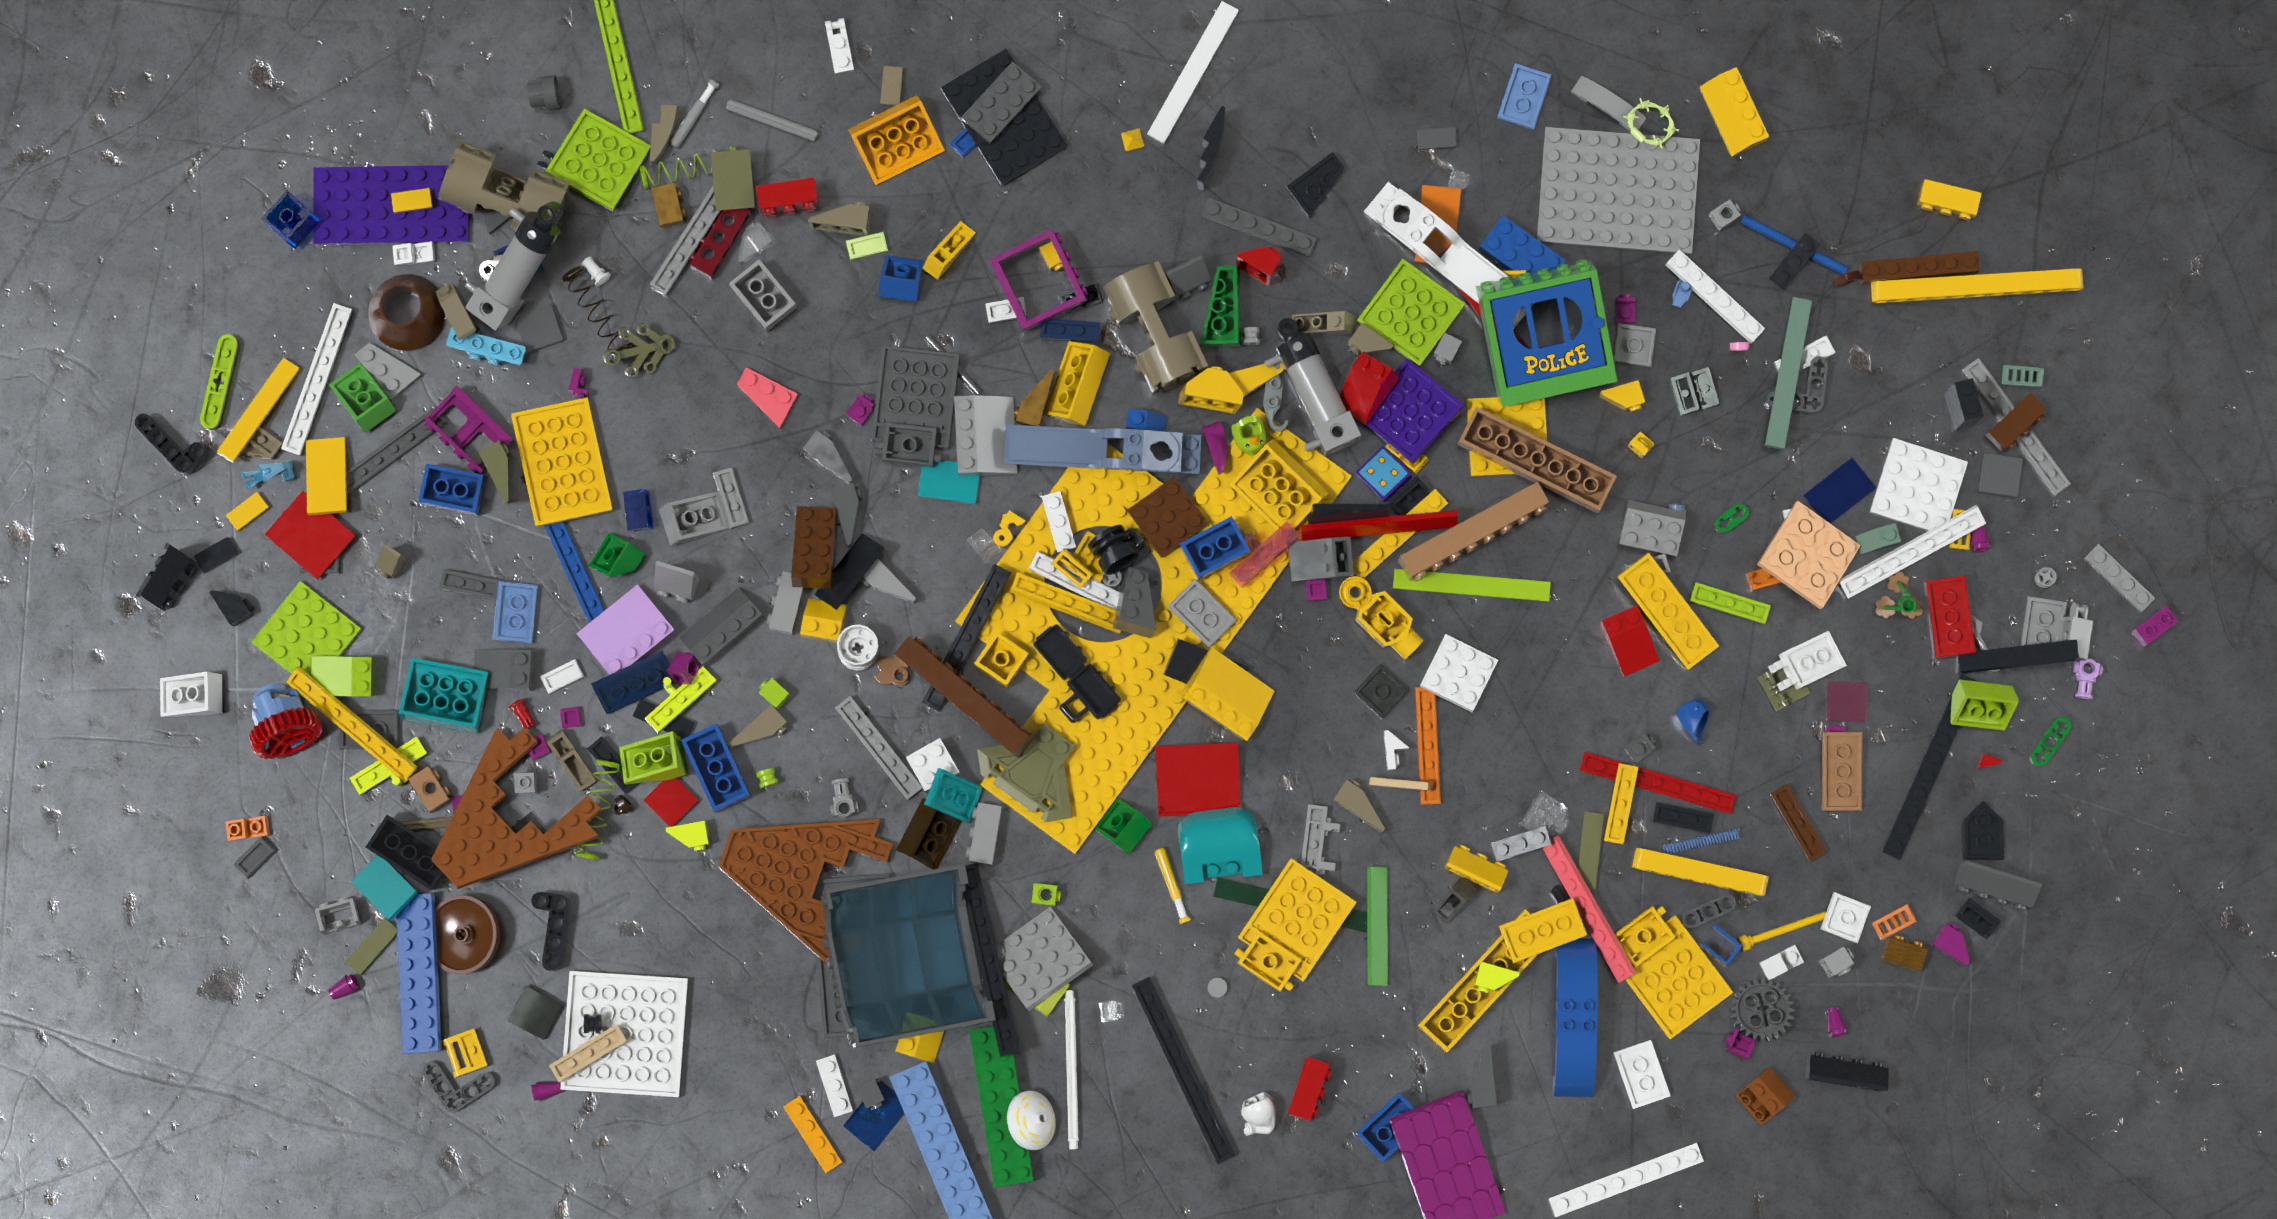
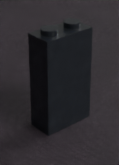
(1963, 404)

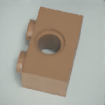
(420, 783)

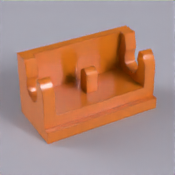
(1761, 579)

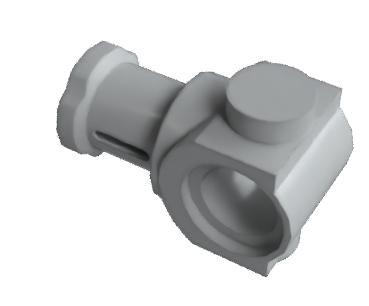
(844, 798)

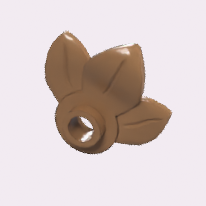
(889, 668)

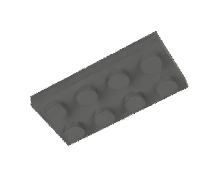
(1001, 102)

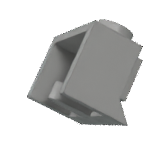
(328, 908)

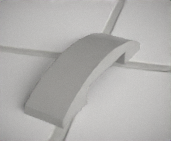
(1606, 101)

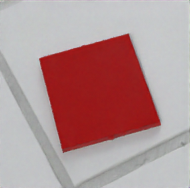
(310, 539)

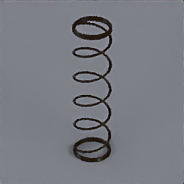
(565, 278)

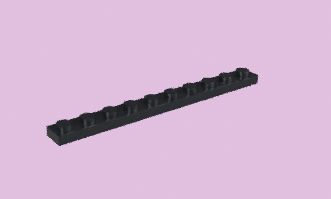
(1922, 783)
(989, 962)
(1183, 1070)

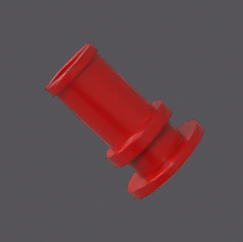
(522, 713)

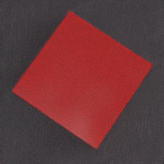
(671, 801)

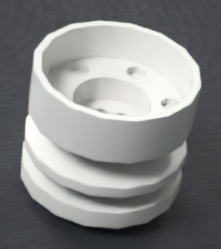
(858, 636)

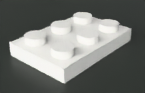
(1641, 1074)

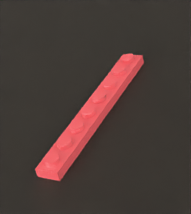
(1589, 910)

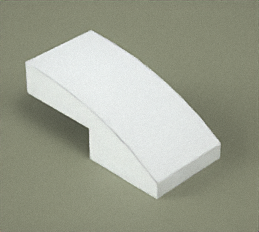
(414, 253)

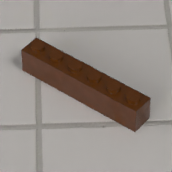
(1920, 267)

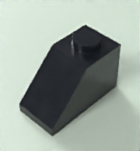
(232, 606)

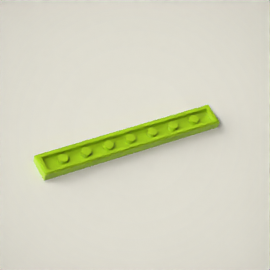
(619, 66)
(1475, 586)

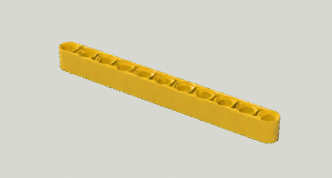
(1977, 285)

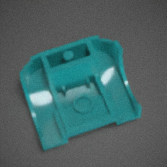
(1219, 844)

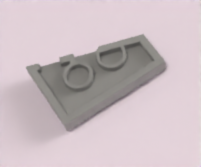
(387, 370)

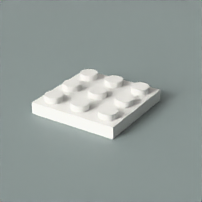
(1458, 673)

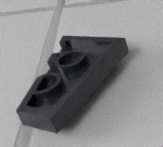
(1313, 184)

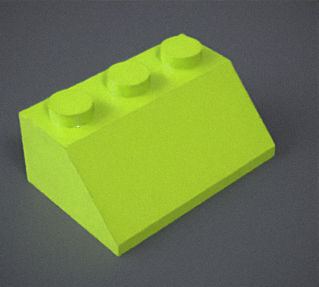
(1983, 705)

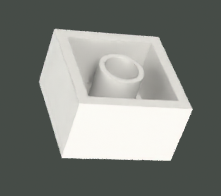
(928, 760)

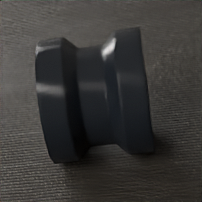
(592, 1023)

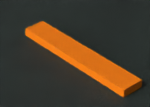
(1428, 745)

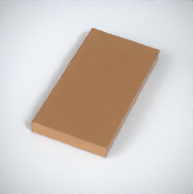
(1841, 771)

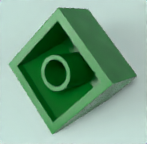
(1123, 826)

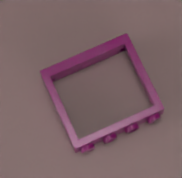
(1071, 272)

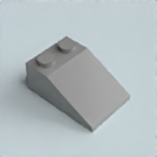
(693, 518)
(675, 582)

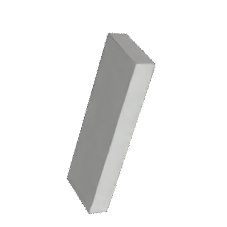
(731, 498)

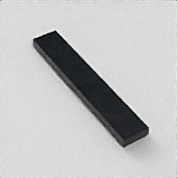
(2019, 656)

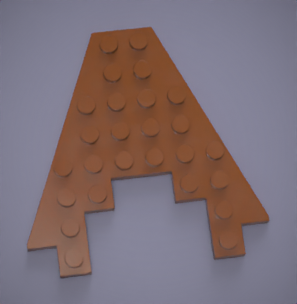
(784, 864)

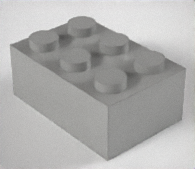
(763, 295)
(1652, 528)

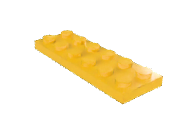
(1668, 611)

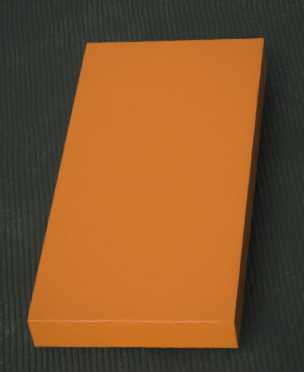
(1445, 204)

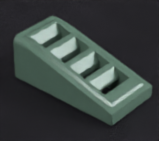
(2022, 369)

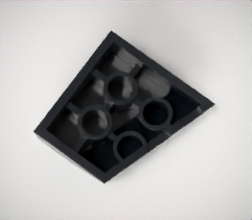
(167, 578)

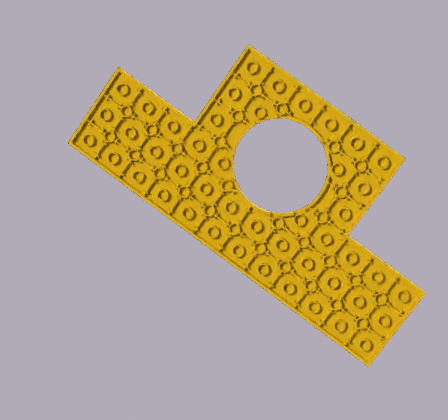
(1115, 746)

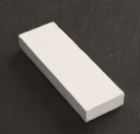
(1821, 347)

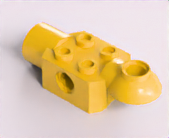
(1381, 617)

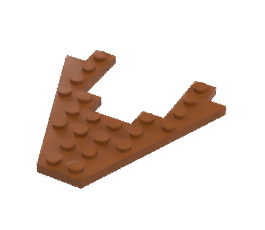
(481, 843)

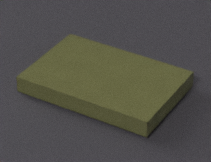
(732, 179)

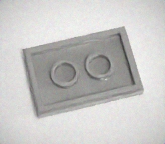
(1202, 613)
(2042, 621)

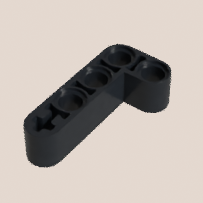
(167, 442)
(551, 932)

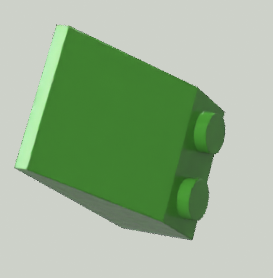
(362, 397)

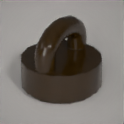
(624, 804)

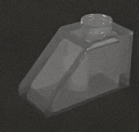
(753, 242)

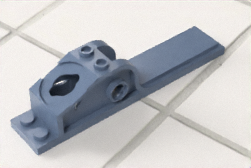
(1089, 448)

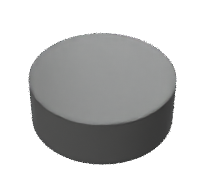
(1217, 987)

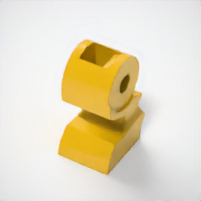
(1004, 537)

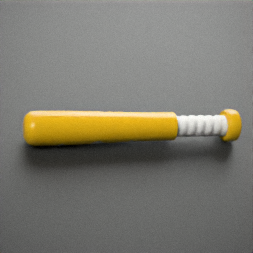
(1169, 876)

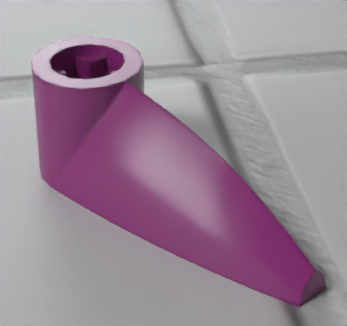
(1216, 444)

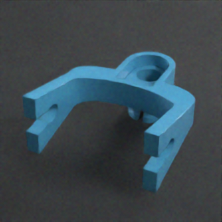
(267, 471)

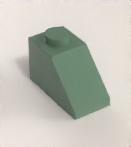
(1878, 539)

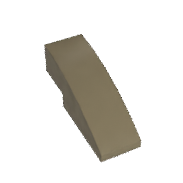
(663, 132)
(570, 760)

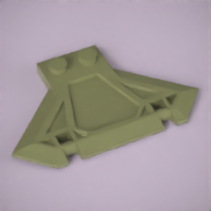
(1034, 775)

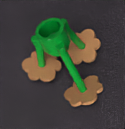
(1906, 604)

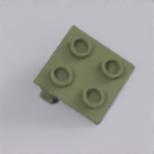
(1778, 698)

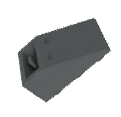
(1321, 559)

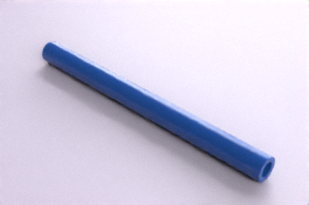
(1789, 242)

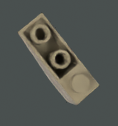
(1325, 323)

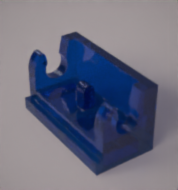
(638, 510)

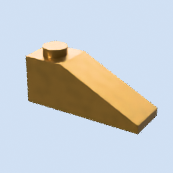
(1033, 406)

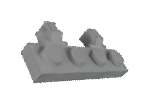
(1316, 828)

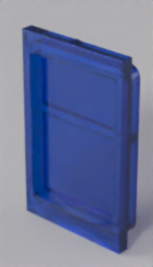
(1839, 491)

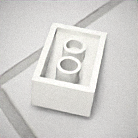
(191, 695)

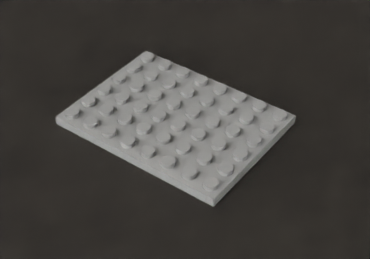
(1617, 191)

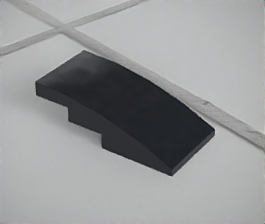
(1212, 143)

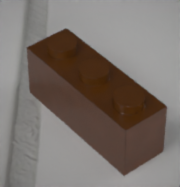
(2017, 423)

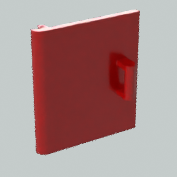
(1197, 778)

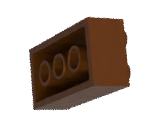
(814, 547)

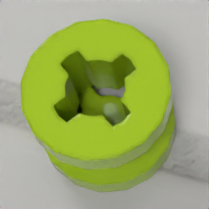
(767, 778)

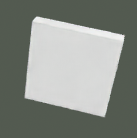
(1845, 917)

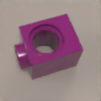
(683, 668)

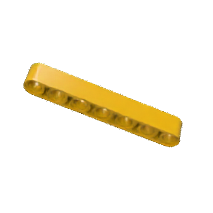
(1700, 872)

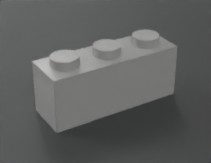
(786, 605)
(984, 834)

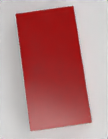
(1951, 617)

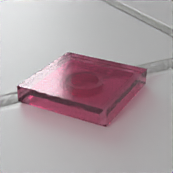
(1846, 702)

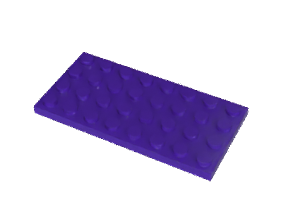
(359, 208)

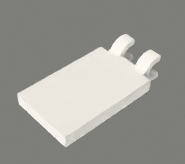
(1809, 661)

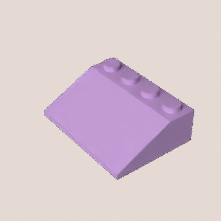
(625, 631)

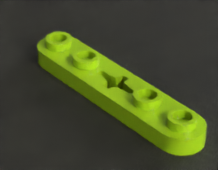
(215, 401)

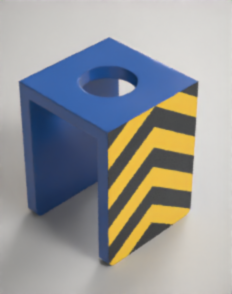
(1724, 963)

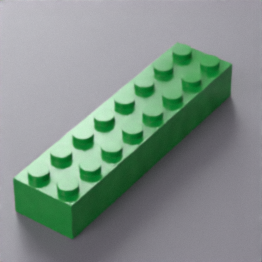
(997, 1088)

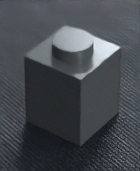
(871, 1094)

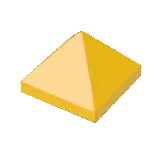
(1132, 140)

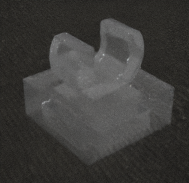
(1109, 1011)

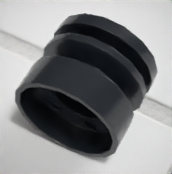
(1113, 549)

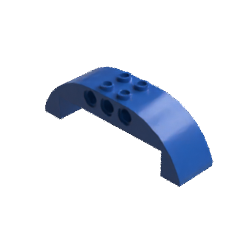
(1576, 1019)

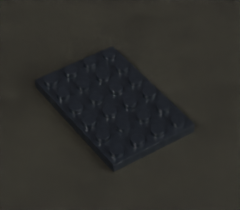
(1024, 141)

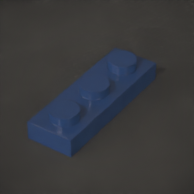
(1070, 330)

